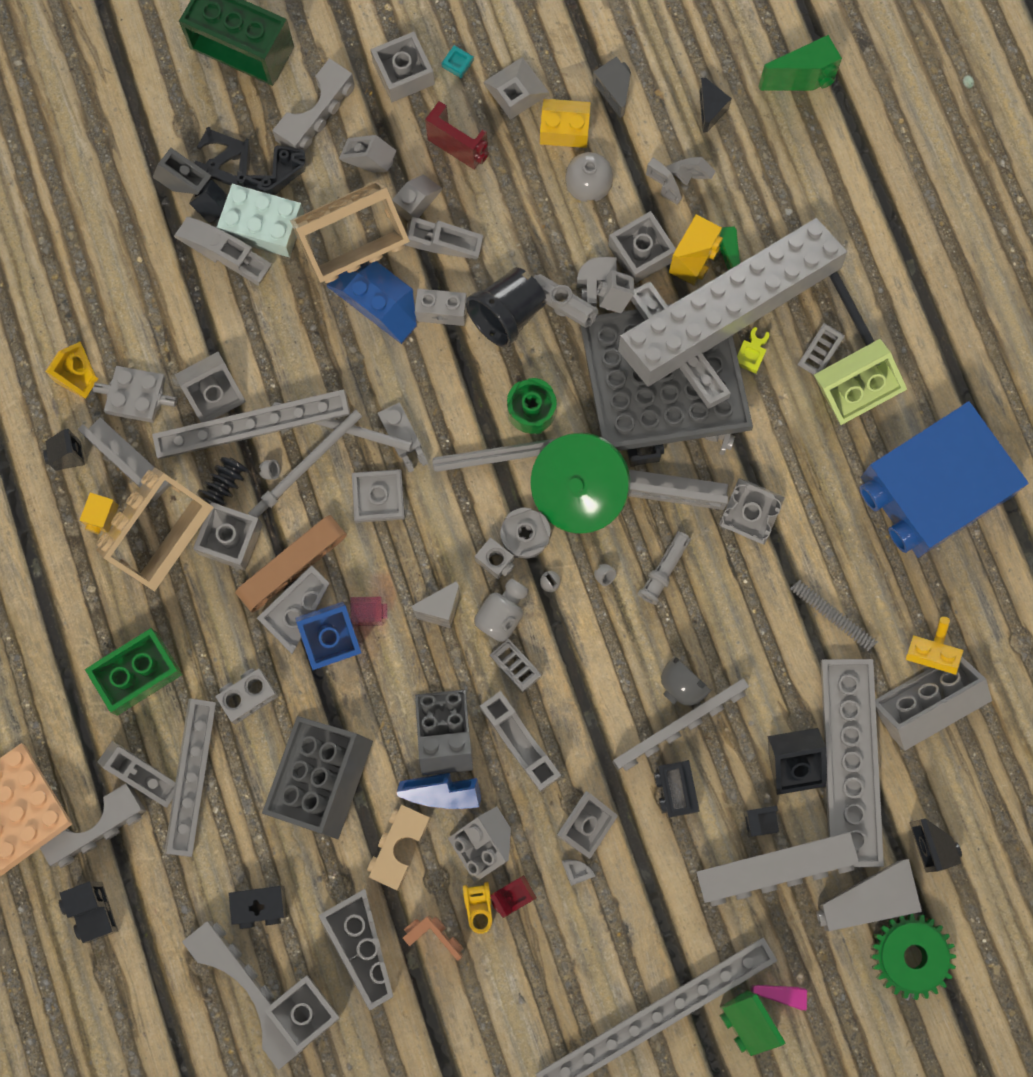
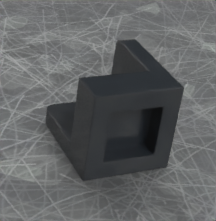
(209, 201)
(761, 821)

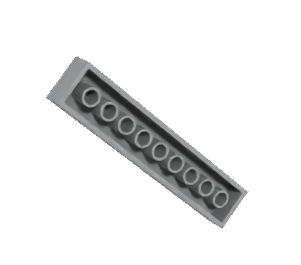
(731, 301)

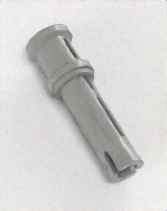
(660, 576)

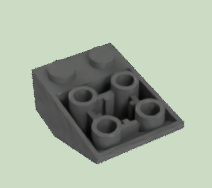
(443, 732)

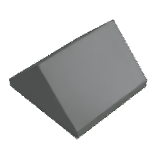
(440, 606)
(587, 825)

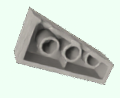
(356, 942)

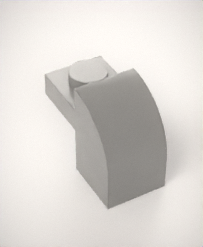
(592, 274)

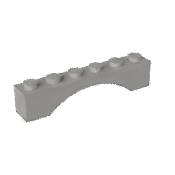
(212, 949)

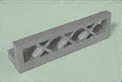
(120, 453)
(678, 490)

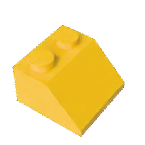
(565, 123)

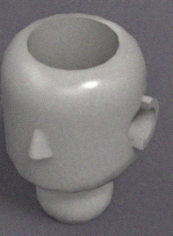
(500, 612)

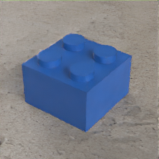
(328, 635)

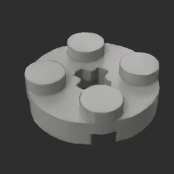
(532, 521)

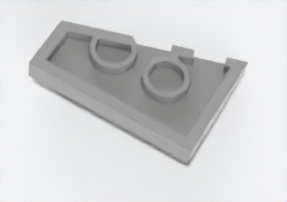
(295, 601)

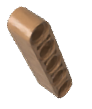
(291, 563)

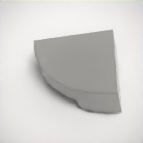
(577, 871)

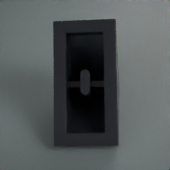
(713, 103)

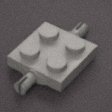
(134, 394)

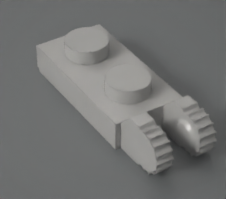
(398, 426)

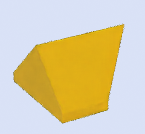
(73, 370)

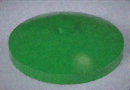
(580, 483)

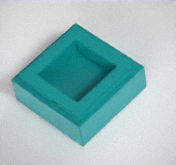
(457, 61)

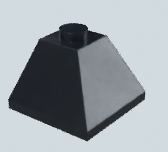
(935, 846)

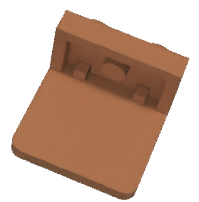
(417, 929)

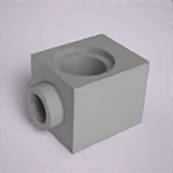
(492, 548)

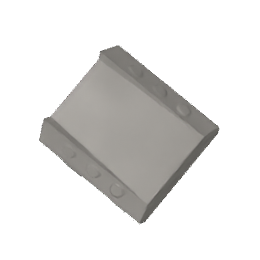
(751, 511)

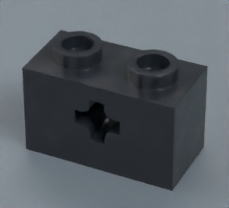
(242, 910)

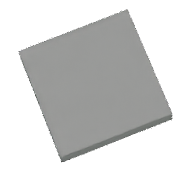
(378, 496)

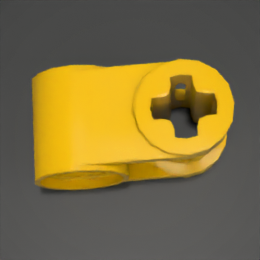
(478, 905)

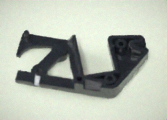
(287, 164)

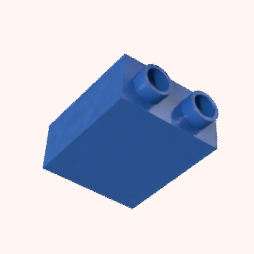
(941, 481)

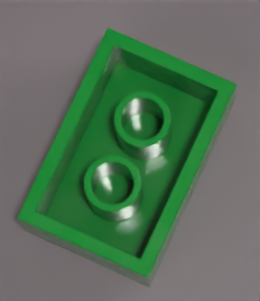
(133, 672)

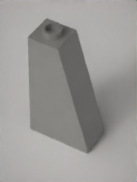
(876, 898)

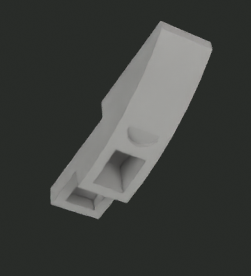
(223, 248)

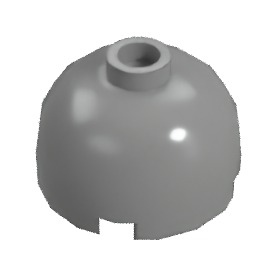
(589, 177)

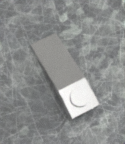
(137, 773)

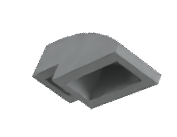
(443, 238)

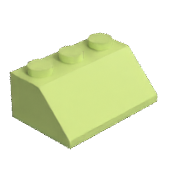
(860, 381)

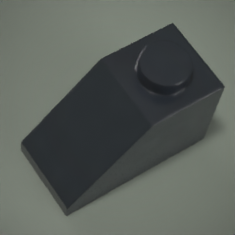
(63, 451)

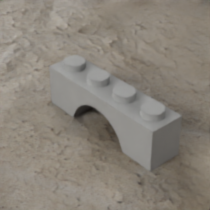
(299, 129)
(520, 742)
(120, 808)

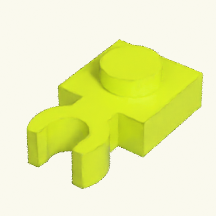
(751, 353)

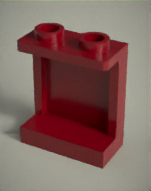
(453, 141)

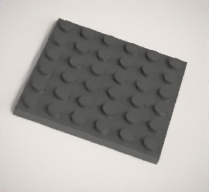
(666, 411)

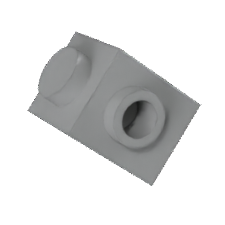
(615, 291)

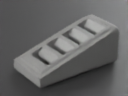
(832, 333)
(530, 680)

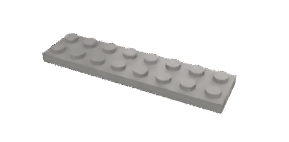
(852, 756)

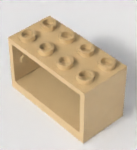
(340, 209)
(174, 542)

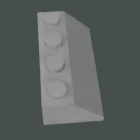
(931, 703)

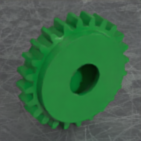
(934, 953)

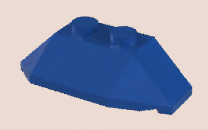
(379, 298)

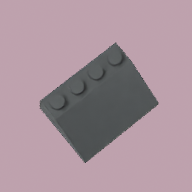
(317, 777)

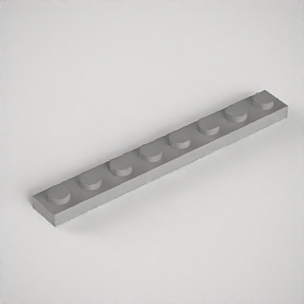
(251, 424)

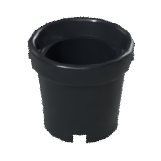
(505, 306)

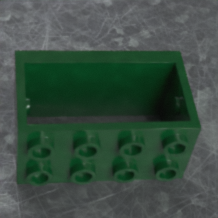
(239, 36)

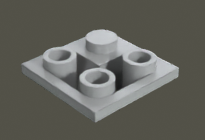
(516, 88)
(483, 843)

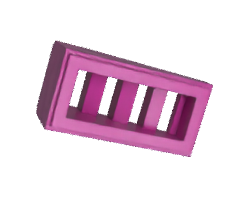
(787, 995)

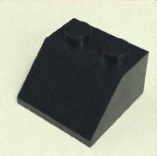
(798, 760)

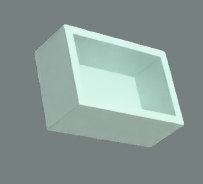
(260, 219)

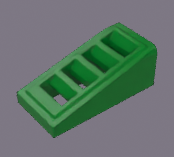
(729, 247)

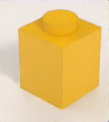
(98, 513)

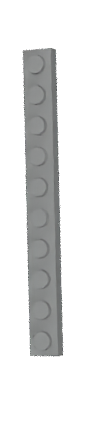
(663, 1012)

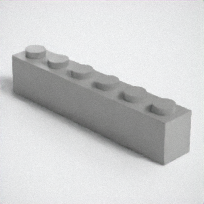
(778, 867)

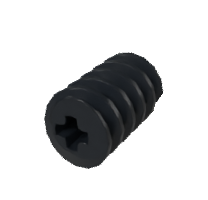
(223, 481)

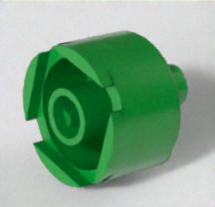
(523, 395)

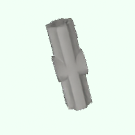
(572, 307)

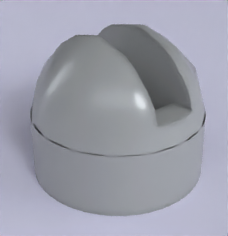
(269, 469)
(605, 574)
(546, 585)

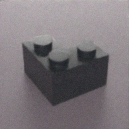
(90, 909)

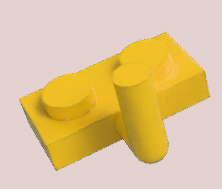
(935, 653)

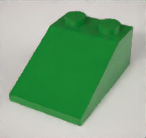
(803, 68)
(751, 1024)

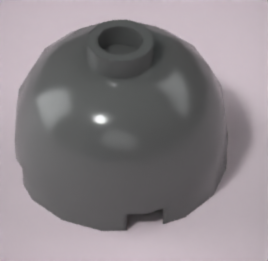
(682, 684)

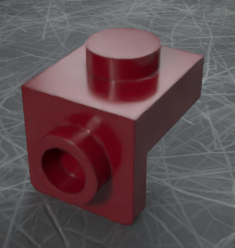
(512, 897)

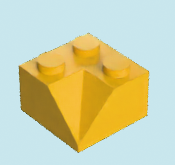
(695, 249)

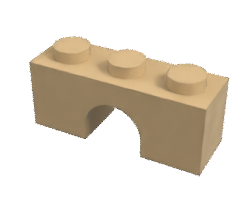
(405, 824)

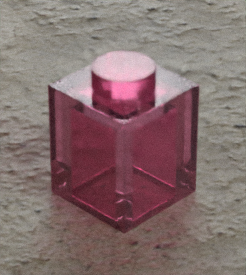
(368, 611)

